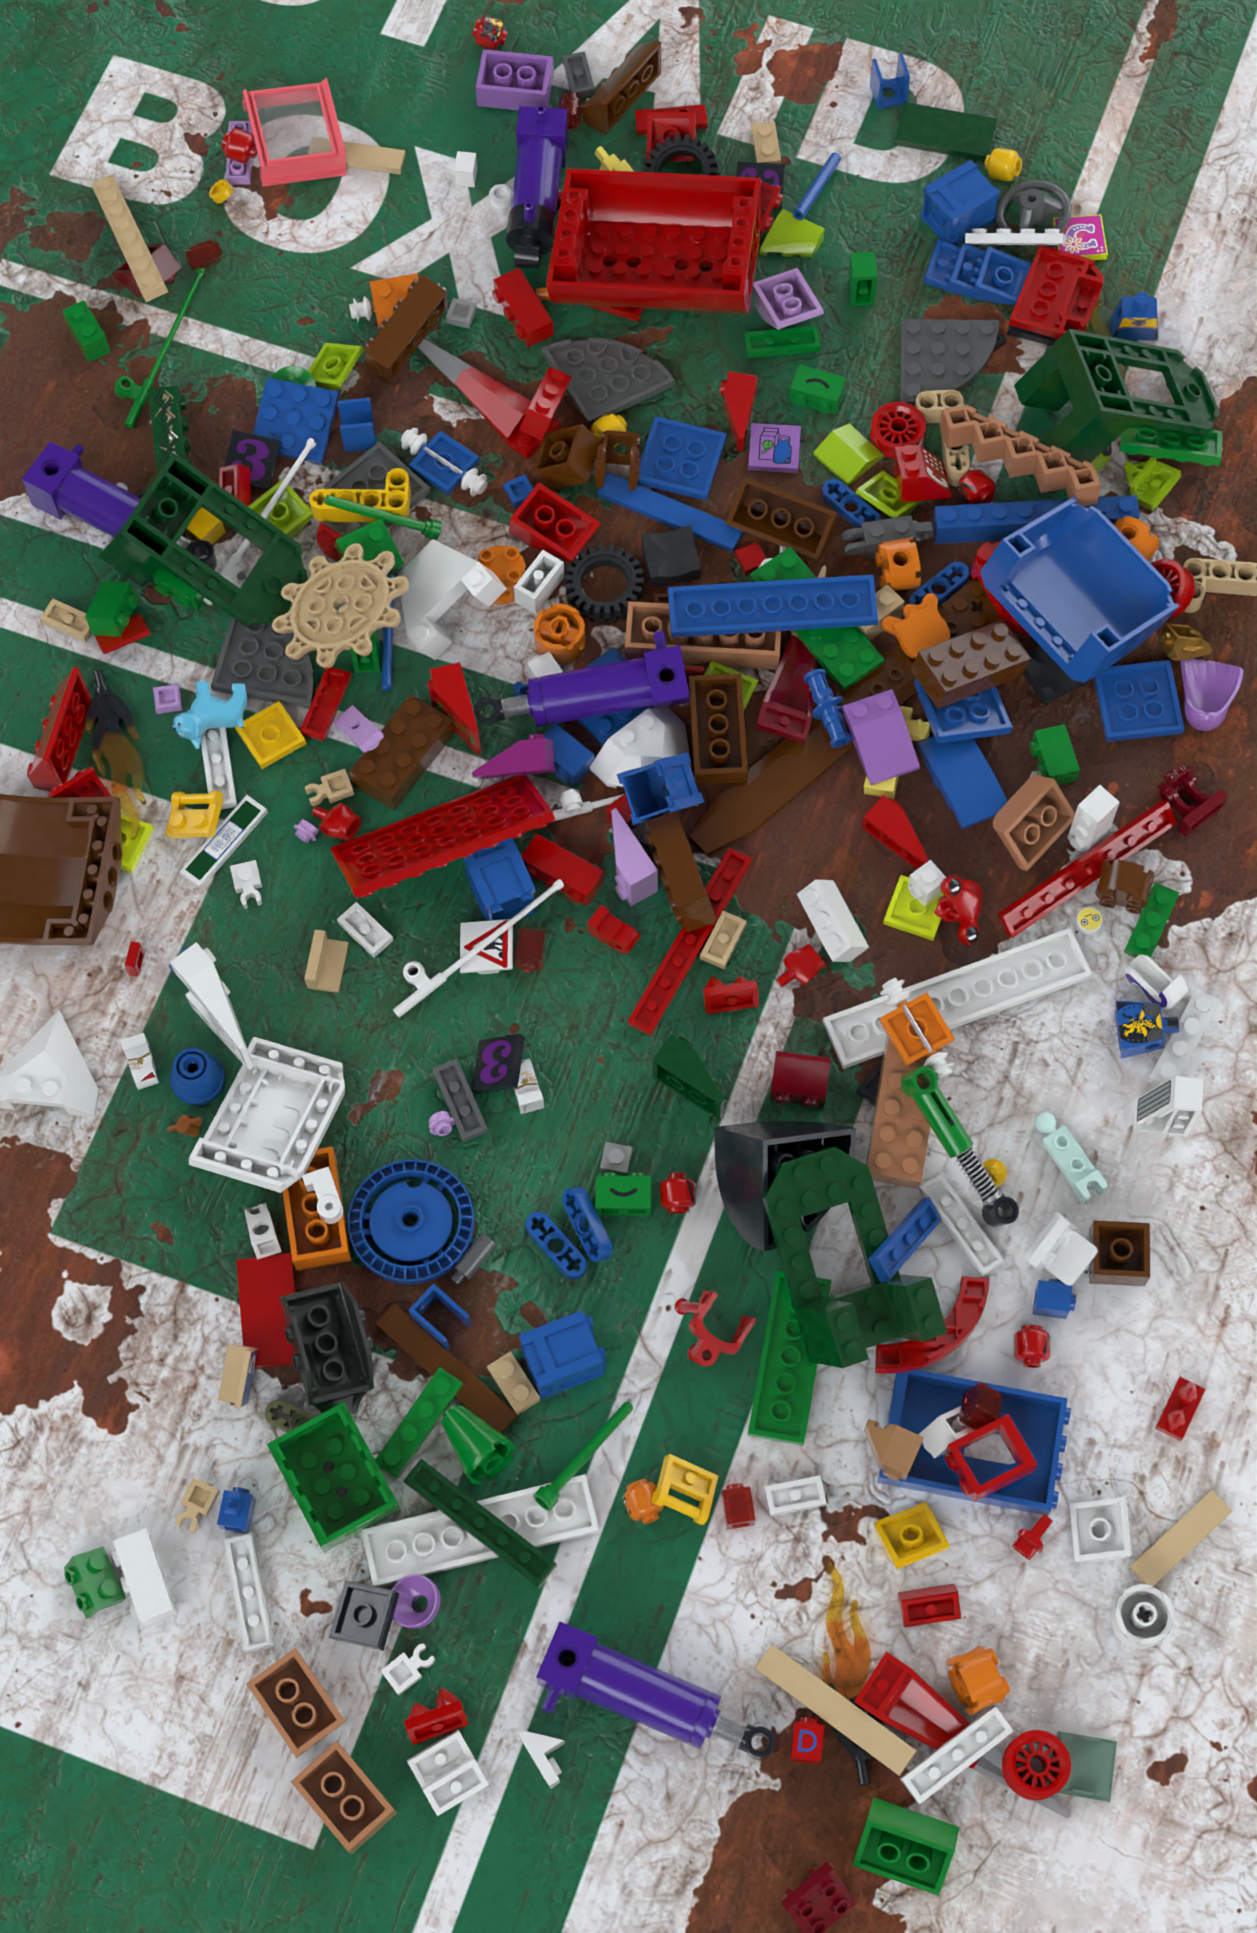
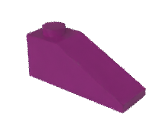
(522, 758)

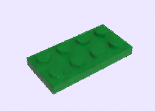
(1172, 444)

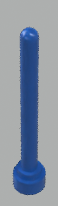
(387, 655)

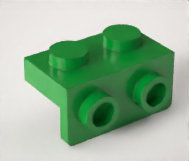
(93, 1581)

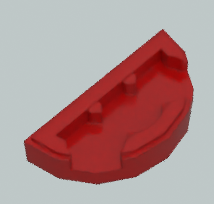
(326, 541)

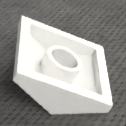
(1100, 1530)

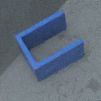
(899, 85)
(357, 424)
(425, 1301)

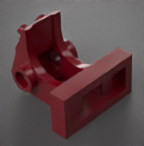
(1205, 806)

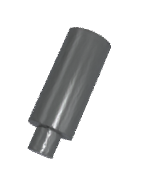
(473, 1259)

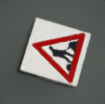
(493, 957)

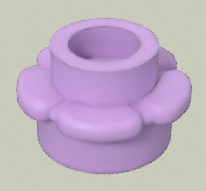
(306, 831)
(441, 1123)

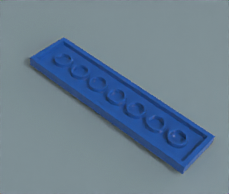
(772, 606)

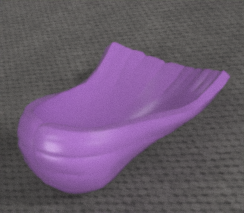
(1209, 691)

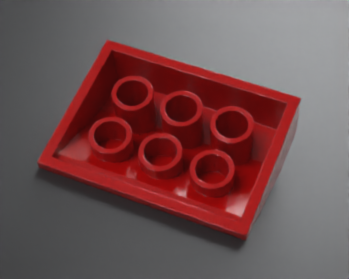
(61, 733)

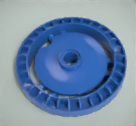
(401, 1203)

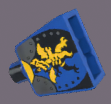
(1142, 1027)

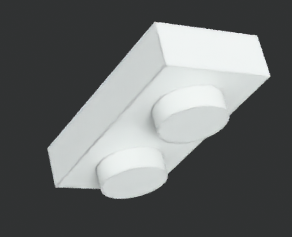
(365, 929)
(795, 1495)

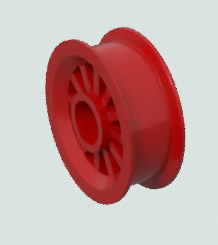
(897, 417)
(1180, 581)
(1061, 1758)

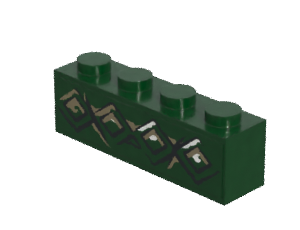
(169, 424)

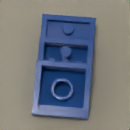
(976, 273)
(963, 779)

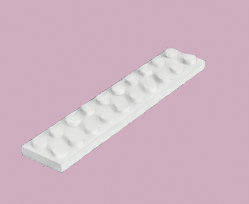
(967, 993)

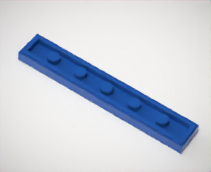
(670, 512)

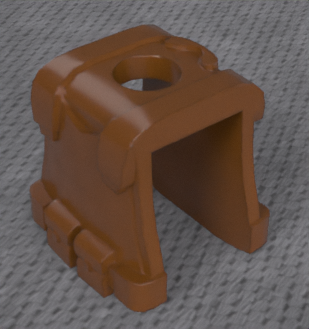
(607, 454)

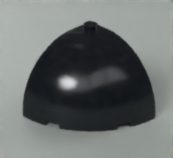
(747, 1165)

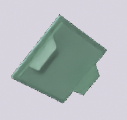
(1090, 1766)

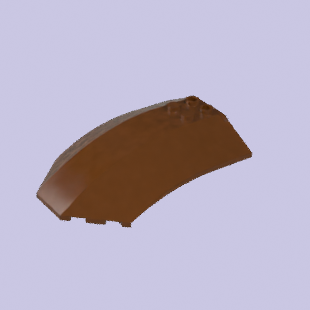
(58, 868)

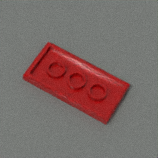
(261, 1311)

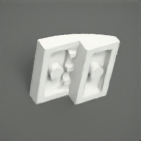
(447, 1772)

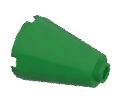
(477, 1444)

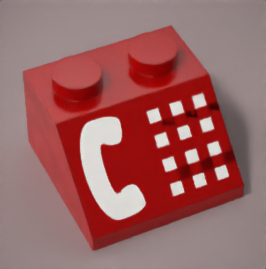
(919, 474)

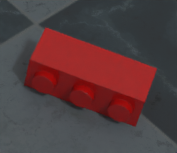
(522, 307)
(545, 403)
(552, 862)

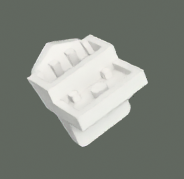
(1061, 1250)

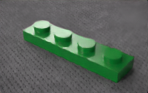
(419, 1422)

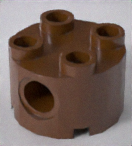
(1124, 885)

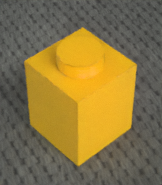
(204, 527)

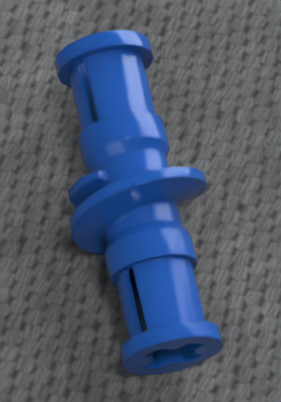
(827, 708)

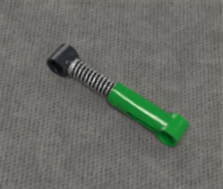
(958, 1144)

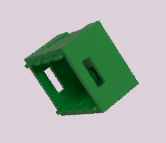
(301, 1461)

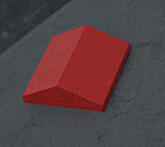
(668, 124)

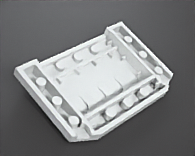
(272, 1117)

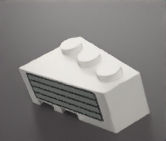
(1170, 1107)

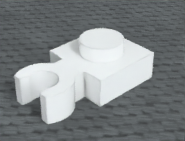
(246, 880)
(404, 1671)

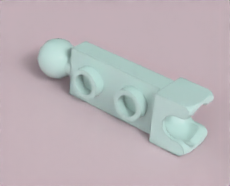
(1069, 1158)

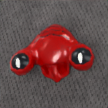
(961, 903)

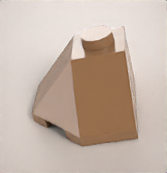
(893, 1448)

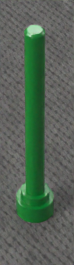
(429, 528)
(548, 1495)

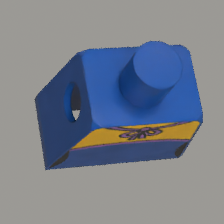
(1135, 318)

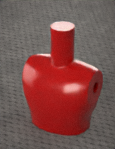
(338, 822)
(802, 965)

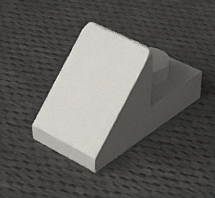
(539, 1747)

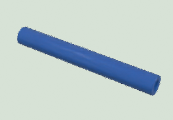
(817, 186)

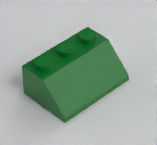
(906, 1846)

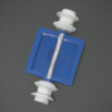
(444, 462)

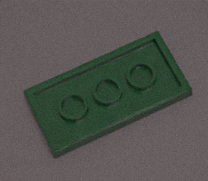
(945, 131)

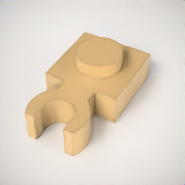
(334, 786)
(198, 1501)

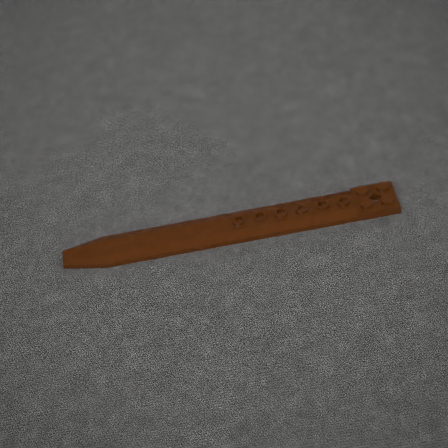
(795, 766)

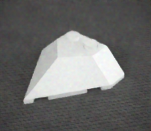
(642, 741)
(50, 1073)

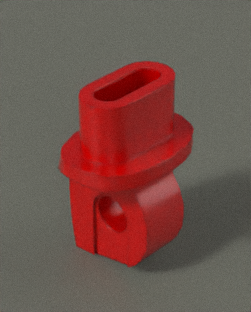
(1029, 1541)

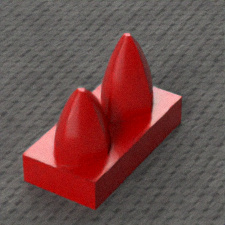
(730, 997)
(1180, 1408)
(427, 1724)

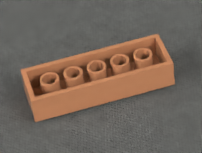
(740, 650)
(898, 1126)

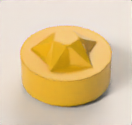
(221, 191)
(996, 1170)

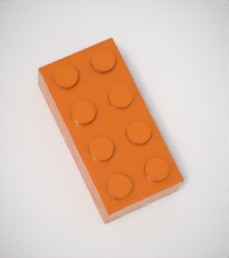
(311, 1239)

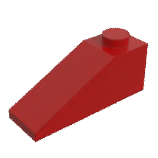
(738, 402)
(891, 827)

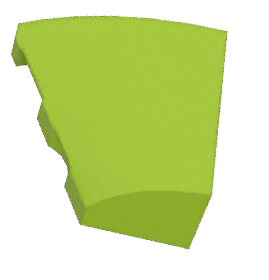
(792, 236)

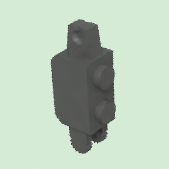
(884, 530)

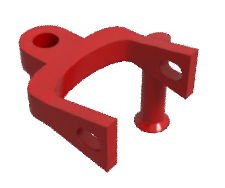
(708, 1346)

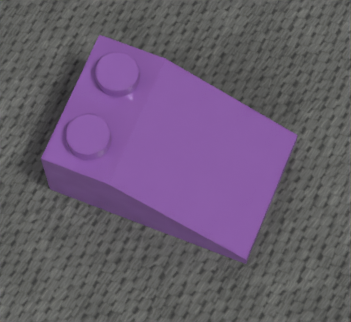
(880, 737)

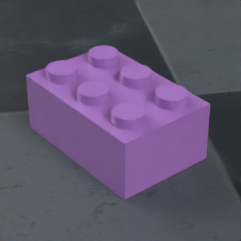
(514, 80)

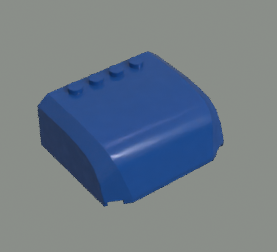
(1078, 588)

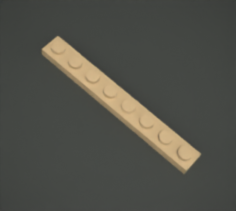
(129, 238)

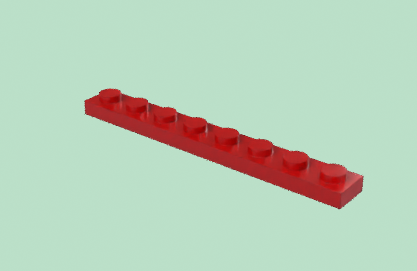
(1086, 868)
(688, 946)

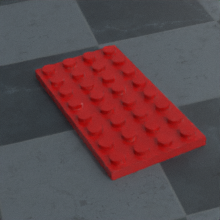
(441, 835)

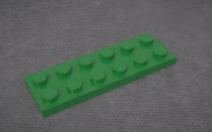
(840, 650)
(784, 1372)

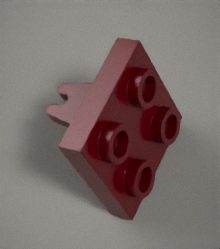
(818, 1901)

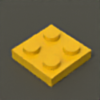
(270, 735)

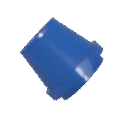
(202, 1085)

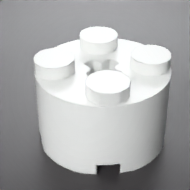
(1148, 1601)

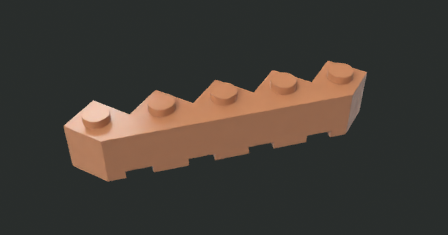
(1020, 453)

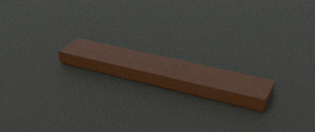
(432, 1355)

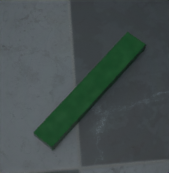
(480, 1523)

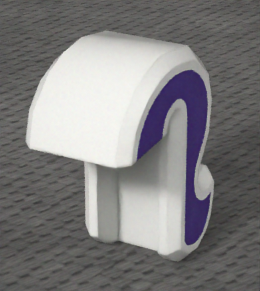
(1155, 982)

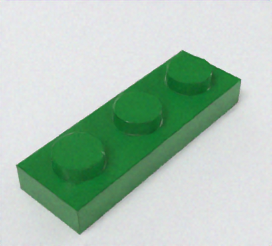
(782, 342)
(1152, 921)

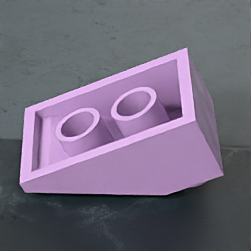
(785, 299)
(635, 871)

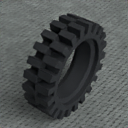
(682, 147)
(594, 559)

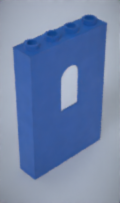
(1039, 1417)

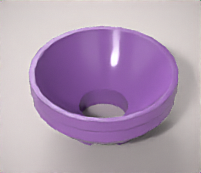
(410, 1589)

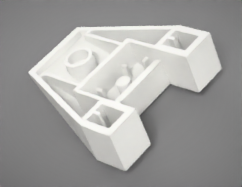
(436, 582)
(210, 998)

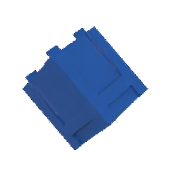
(959, 203)
(648, 792)
(500, 881)
(563, 1354)

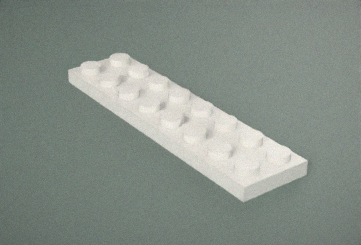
(437, 1544)

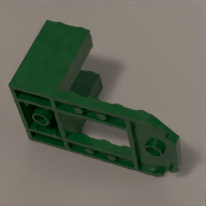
(1087, 373)
(162, 515)
(847, 1322)

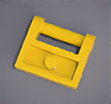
(194, 822)
(689, 1481)

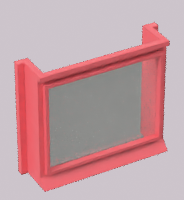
(296, 133)

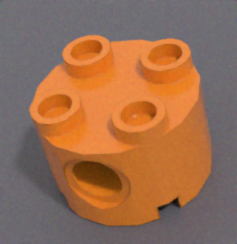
(1138, 535)
(901, 553)
(507, 566)
(560, 633)
(977, 1679)

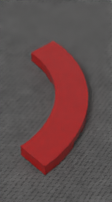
(959, 1324)

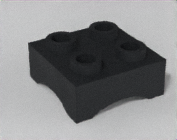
(671, 557)
(1047, 677)

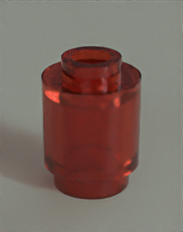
(573, 104)
(203, 254)

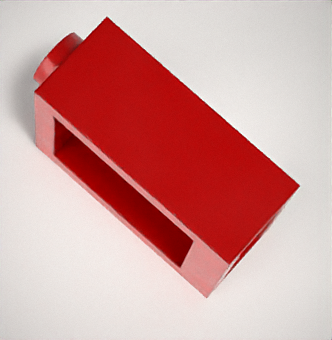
(1014, 1442)

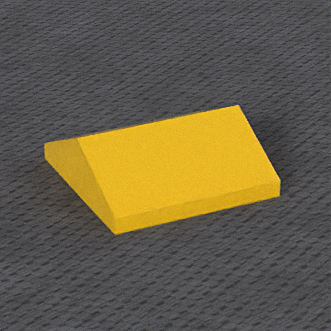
(911, 1535)

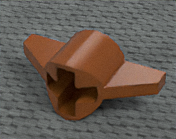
(187, 1125)

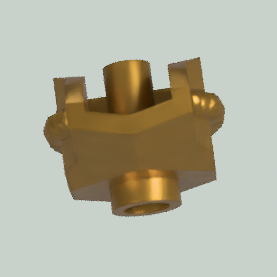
(1183, 642)

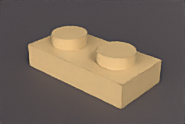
(765, 143)
(66, 620)
(723, 940)
(513, 1383)

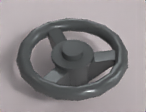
(1035, 205)

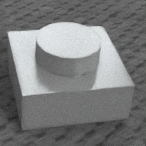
(461, 313)
(616, 1158)

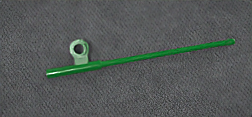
(138, 393)

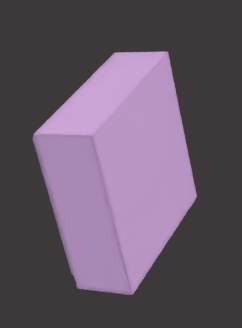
(167, 698)

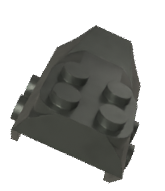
(329, 1345)

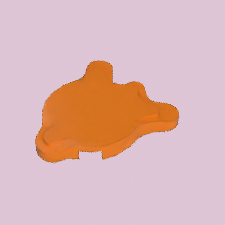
(920, 627)

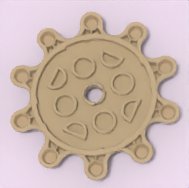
(315, 605)

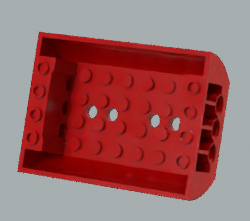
(658, 224)

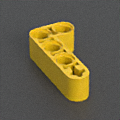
(383, 499)

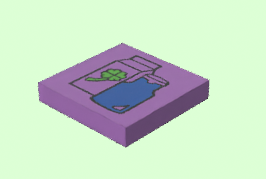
(774, 448)

